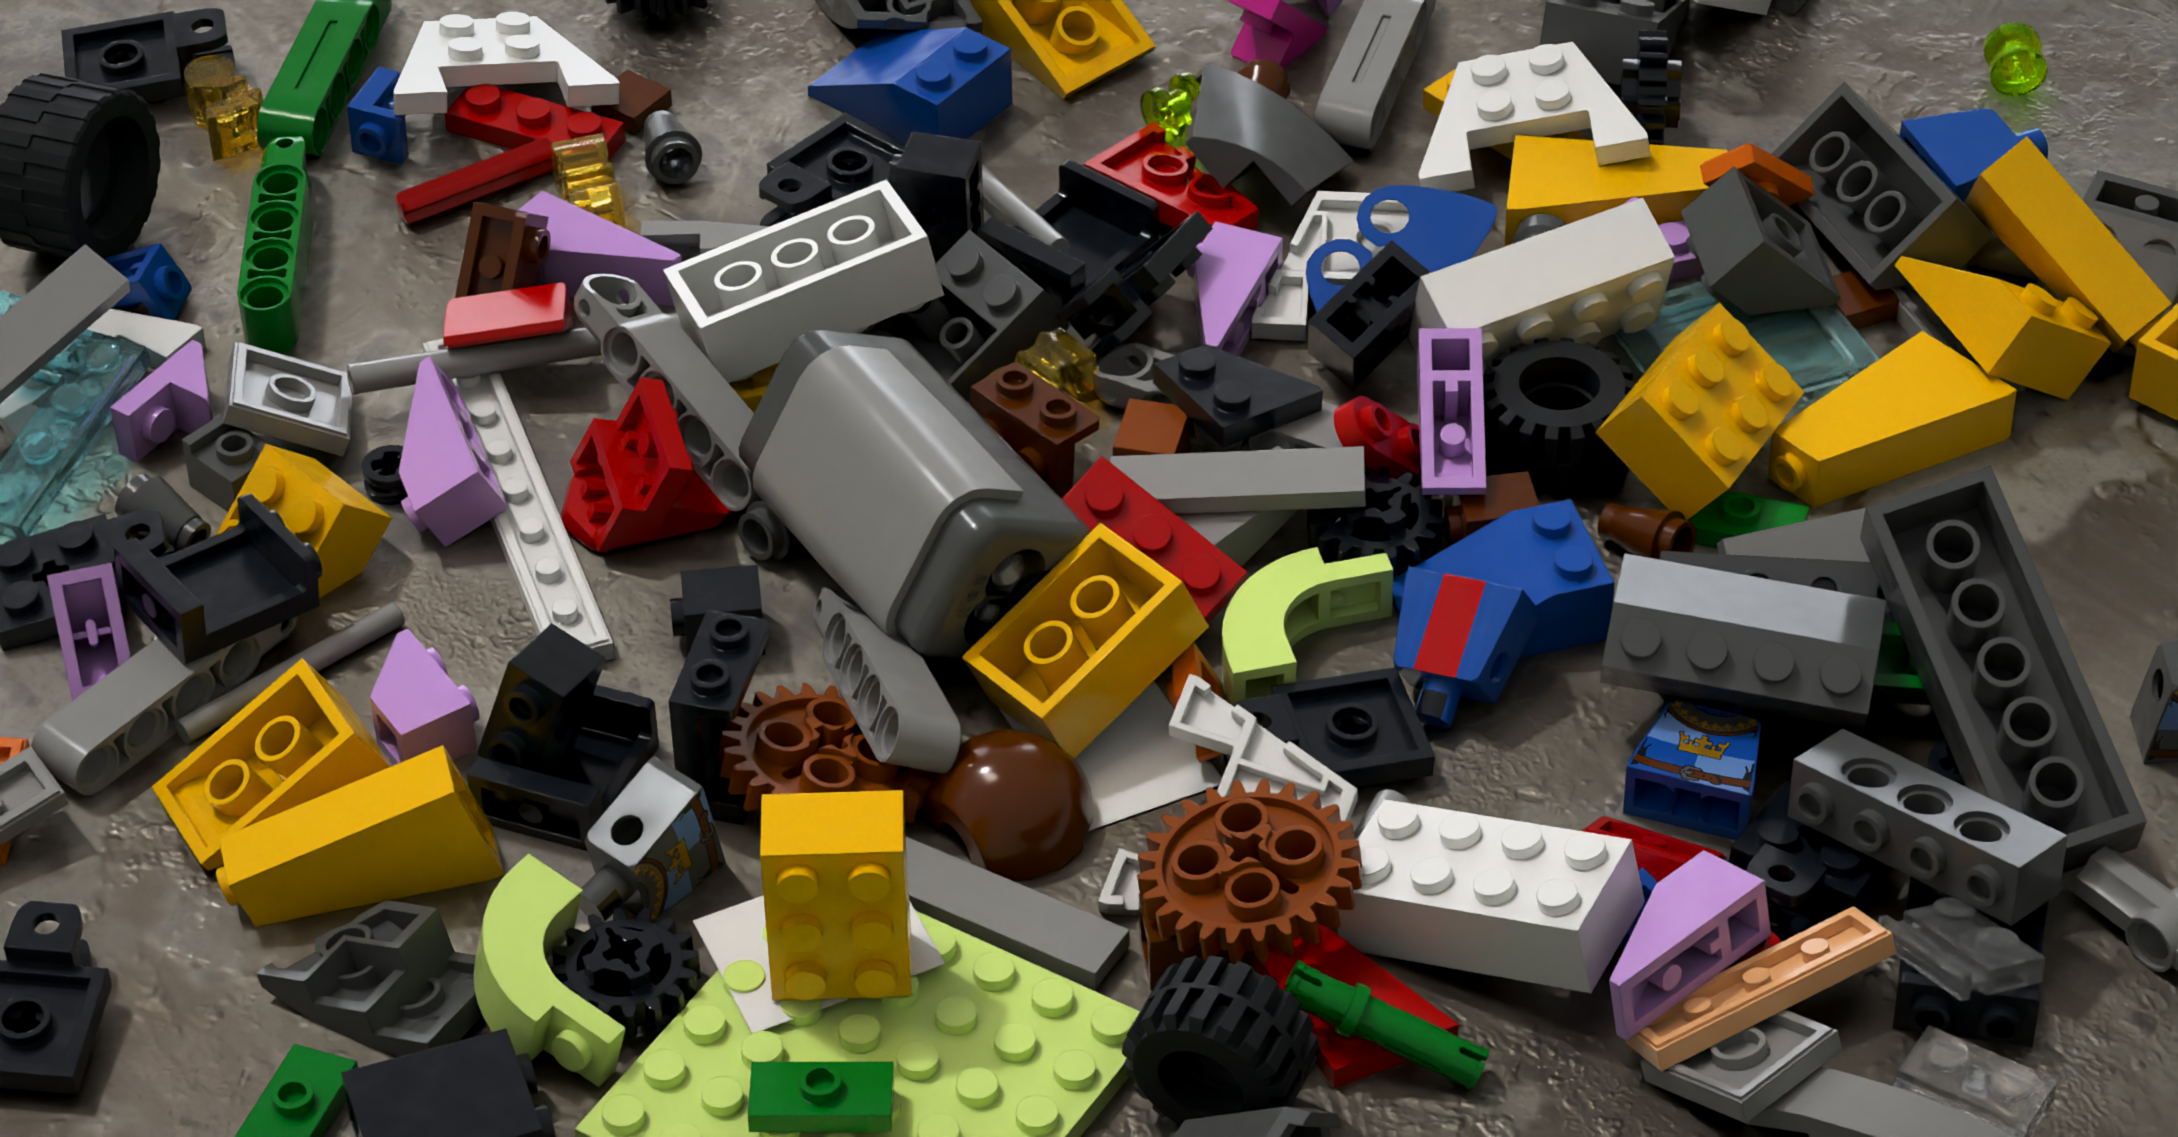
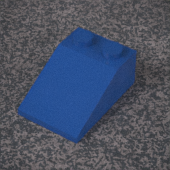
(921, 82)
(1548, 557)

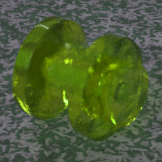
(2015, 59)
(1173, 107)

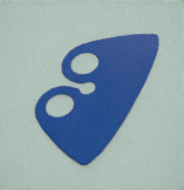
(1439, 233)

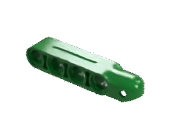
(321, 71)
(276, 247)

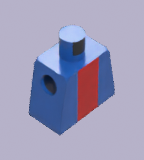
(1459, 640)

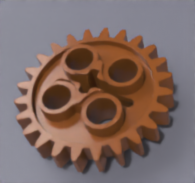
(808, 747)
(1250, 871)

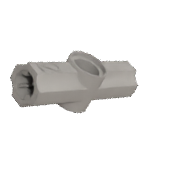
(2134, 904)

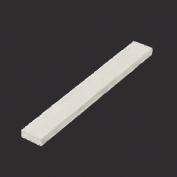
(531, 527)

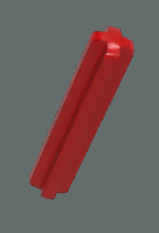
(474, 181)

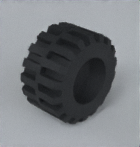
(1545, 413)
(1218, 1042)

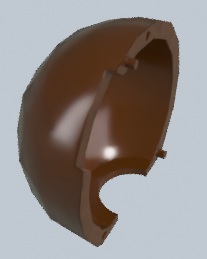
(1013, 803)

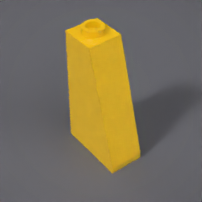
(1566, 182)
(2066, 243)
(1891, 421)
(362, 845)

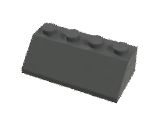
(1877, 193)
(1743, 641)

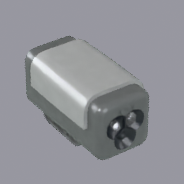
(902, 490)

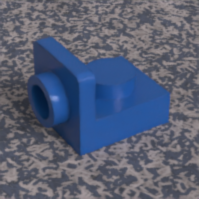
(372, 120)
(152, 280)

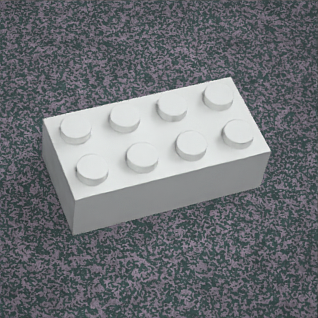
(803, 275)
(1554, 285)
(1492, 895)

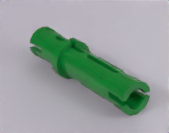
(1359, 1013)

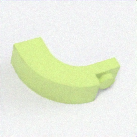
(1289, 603)
(517, 986)

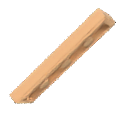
(1765, 986)

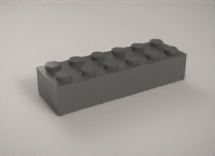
(1999, 662)

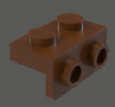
(502, 250)
(1035, 421)

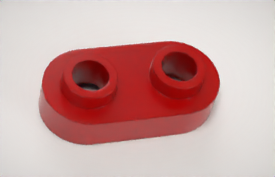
(1385, 436)

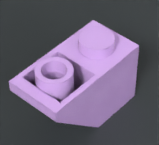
(419, 704)

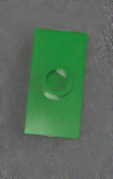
(1742, 514)
(299, 1096)
(821, 1097)

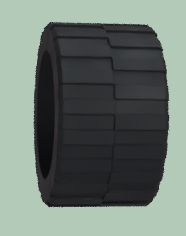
(75, 166)

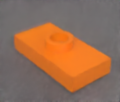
(1768, 171)

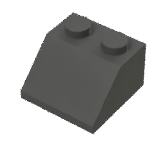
(1756, 249)

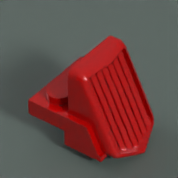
(637, 478)

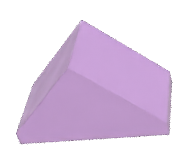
(88, 624)

